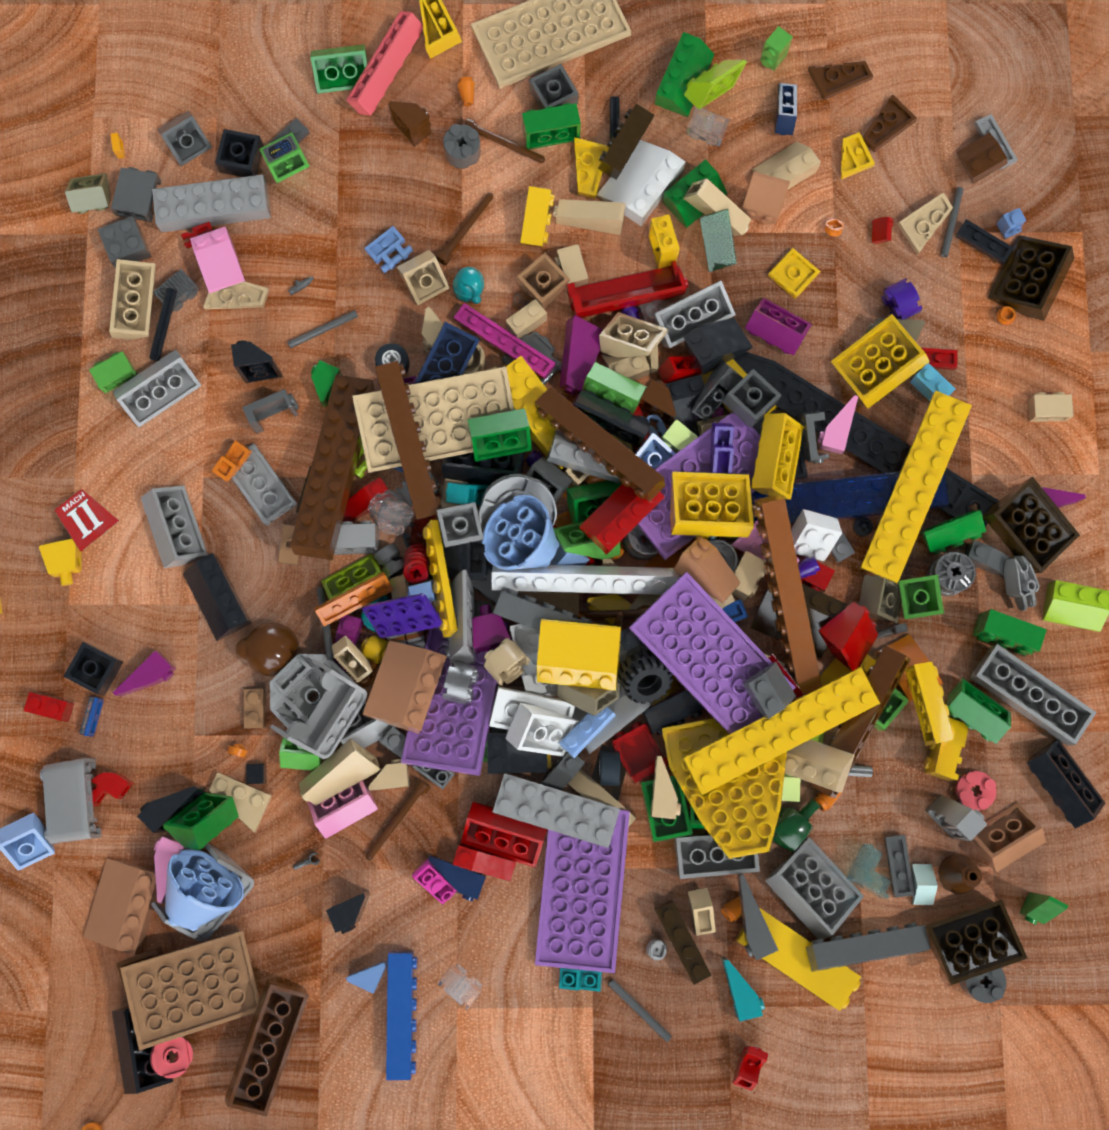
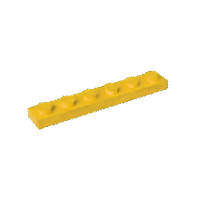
(440, 578)

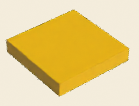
(793, 273)

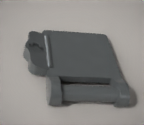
(543, 346)

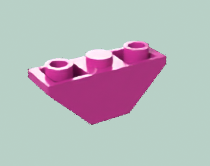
(433, 882)

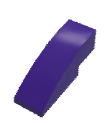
(721, 448)

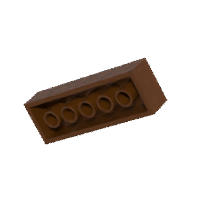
(266, 1047)

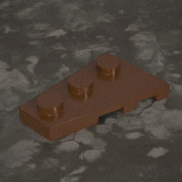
(891, 122)

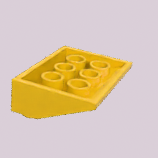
(880, 361)
(711, 504)
(578, 654)

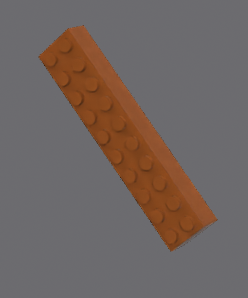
(787, 592)

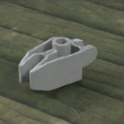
(1020, 582)

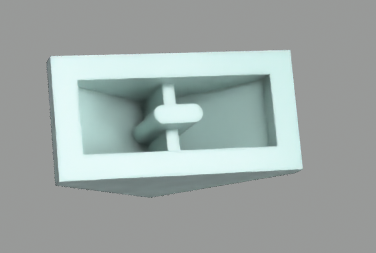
(924, 884)

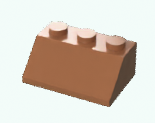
(1008, 837)

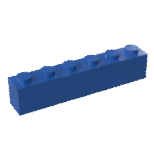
(400, 1015)

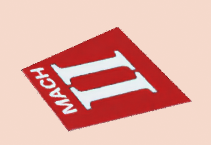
(84, 519)

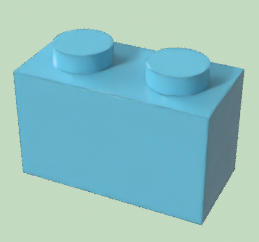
(929, 381)

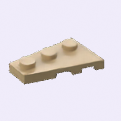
(923, 222)
(237, 297)
(248, 800)

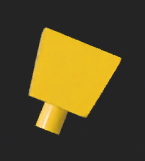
(62, 560)

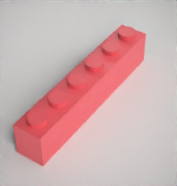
(385, 63)

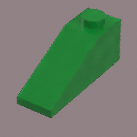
(1041, 908)

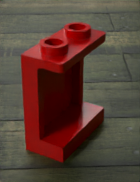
(637, 752)

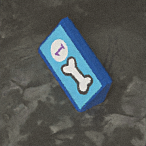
(91, 716)

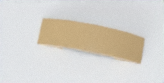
(591, 790)

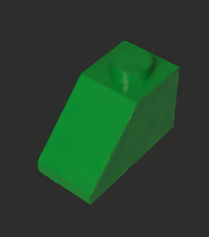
(323, 379)

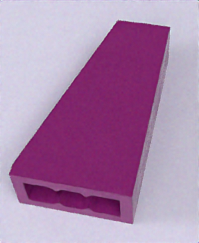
(579, 353)

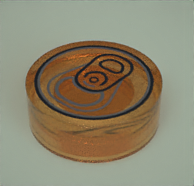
(520, 300)

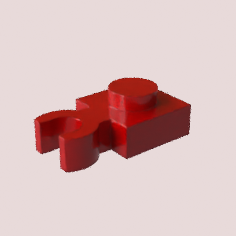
(198, 230)

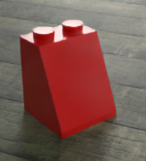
(850, 635)

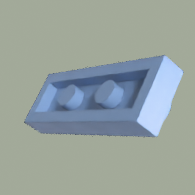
(585, 731)

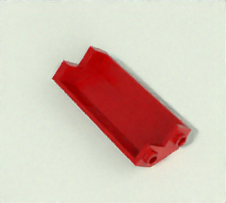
(627, 291)

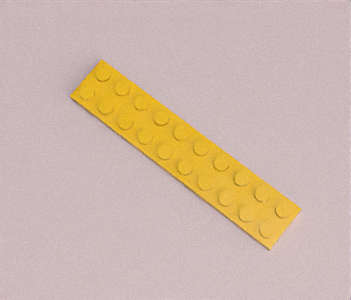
(916, 486)
(782, 732)

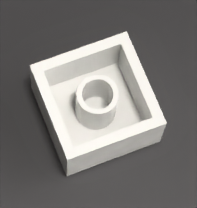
(815, 534)

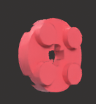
(986, 786)
(162, 1065)

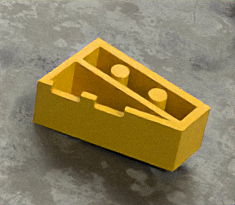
(537, 216)

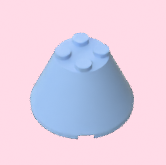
(520, 535)
(199, 889)

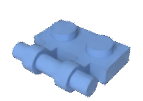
(385, 245)

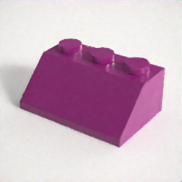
(778, 326)

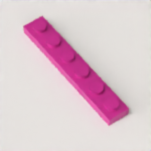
(503, 340)

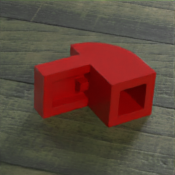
(112, 783)
(749, 1067)

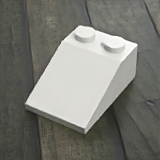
(539, 730)

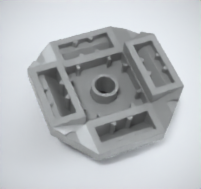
(295, 683)

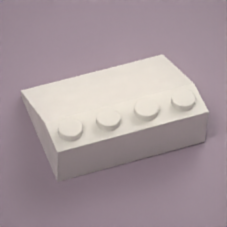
(643, 181)

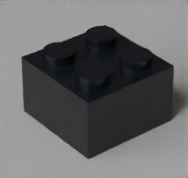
(239, 153)
(93, 669)

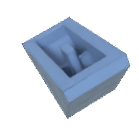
(368, 978)

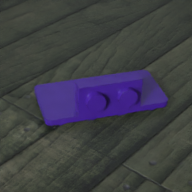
(402, 615)

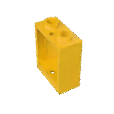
(663, 236)

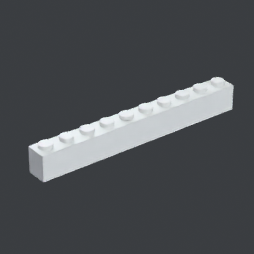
(586, 579)

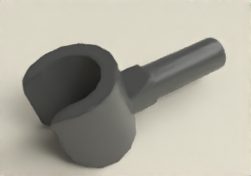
(308, 861)

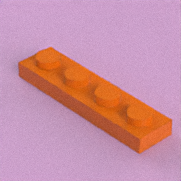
(353, 599)

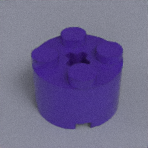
(902, 299)

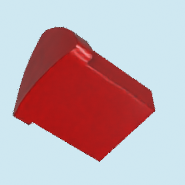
(882, 229)

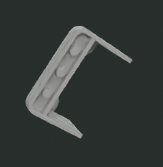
(330, 717)
(205, 931)

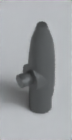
(299, 285)

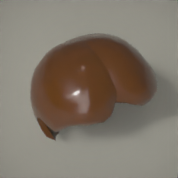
(268, 648)

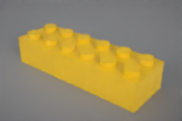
(525, 390)

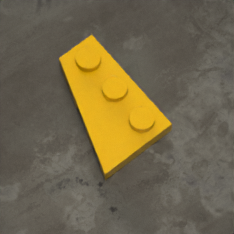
(587, 164)

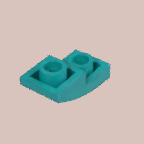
(580, 980)

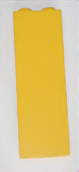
(830, 985)

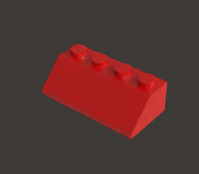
(617, 517)
(502, 835)

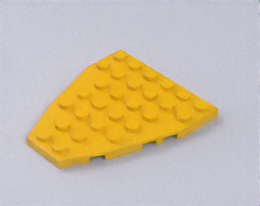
(738, 813)

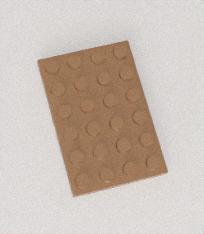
(190, 989)

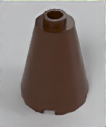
(959, 874)

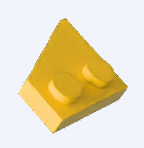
(854, 156)

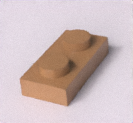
(254, 708)

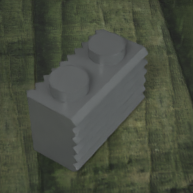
(183, 284)

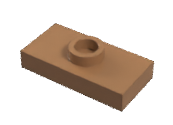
(286, 553)

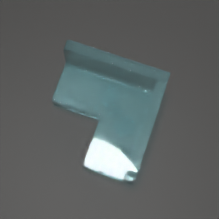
(864, 872)

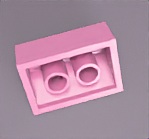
(343, 809)

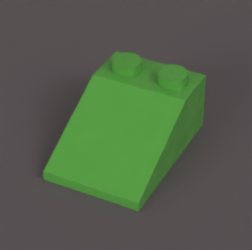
(577, 542)

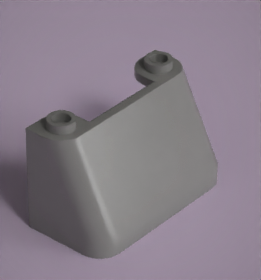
(625, 712)
(69, 801)

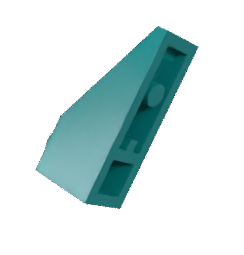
(465, 493)
(744, 998)

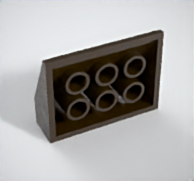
(1032, 276)
(1031, 525)
(820, 611)
(975, 942)

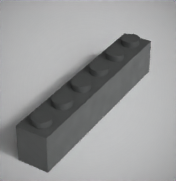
(867, 948)

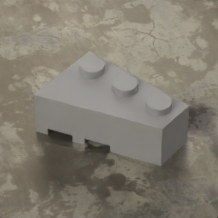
(956, 819)

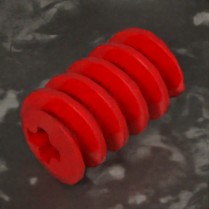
(416, 564)

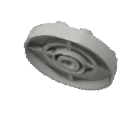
(510, 486)

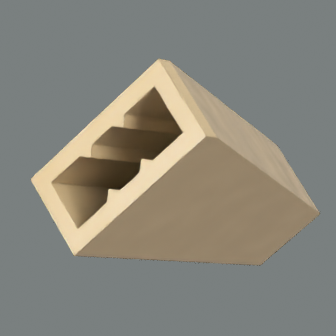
(710, 199)
(591, 215)
(338, 772)

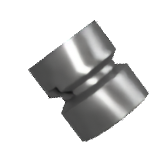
(390, 560)

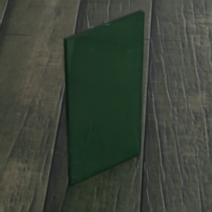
(718, 240)

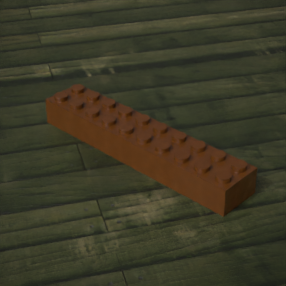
(331, 472)

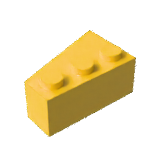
(437, 27)
(945, 755)

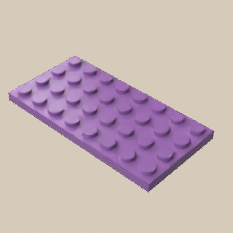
(696, 459)
(703, 651)
(453, 732)
(582, 901)

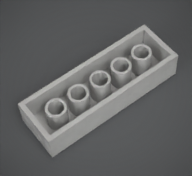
(211, 202)
(1033, 695)
(556, 810)

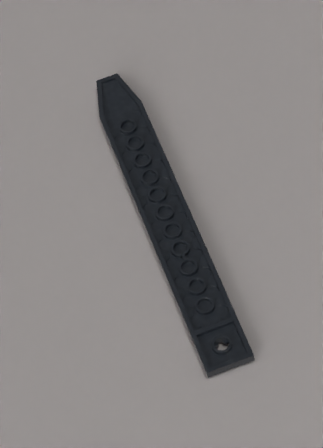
(865, 438)

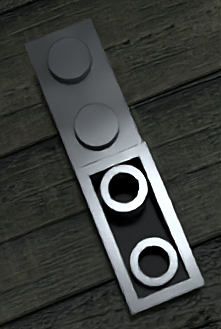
(395, 742)

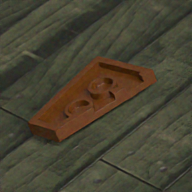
(837, 79)

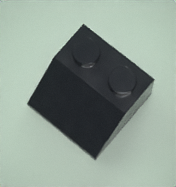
(348, 913)

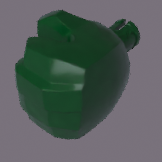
(794, 825)

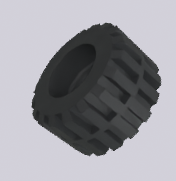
(638, 686)

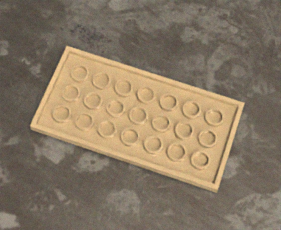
(546, 34)
(441, 411)

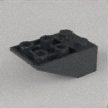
(465, 557)

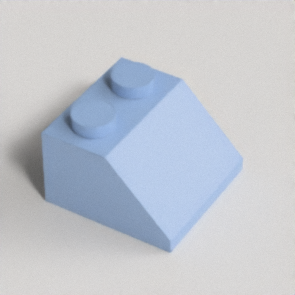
(25, 841)

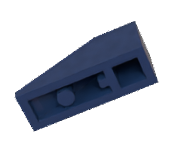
(786, 109)
(463, 880)

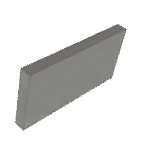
(263, 487)

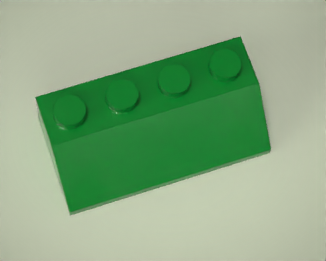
(688, 62)

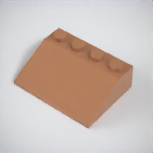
(404, 686)
(122, 907)

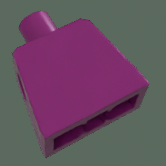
(488, 630)

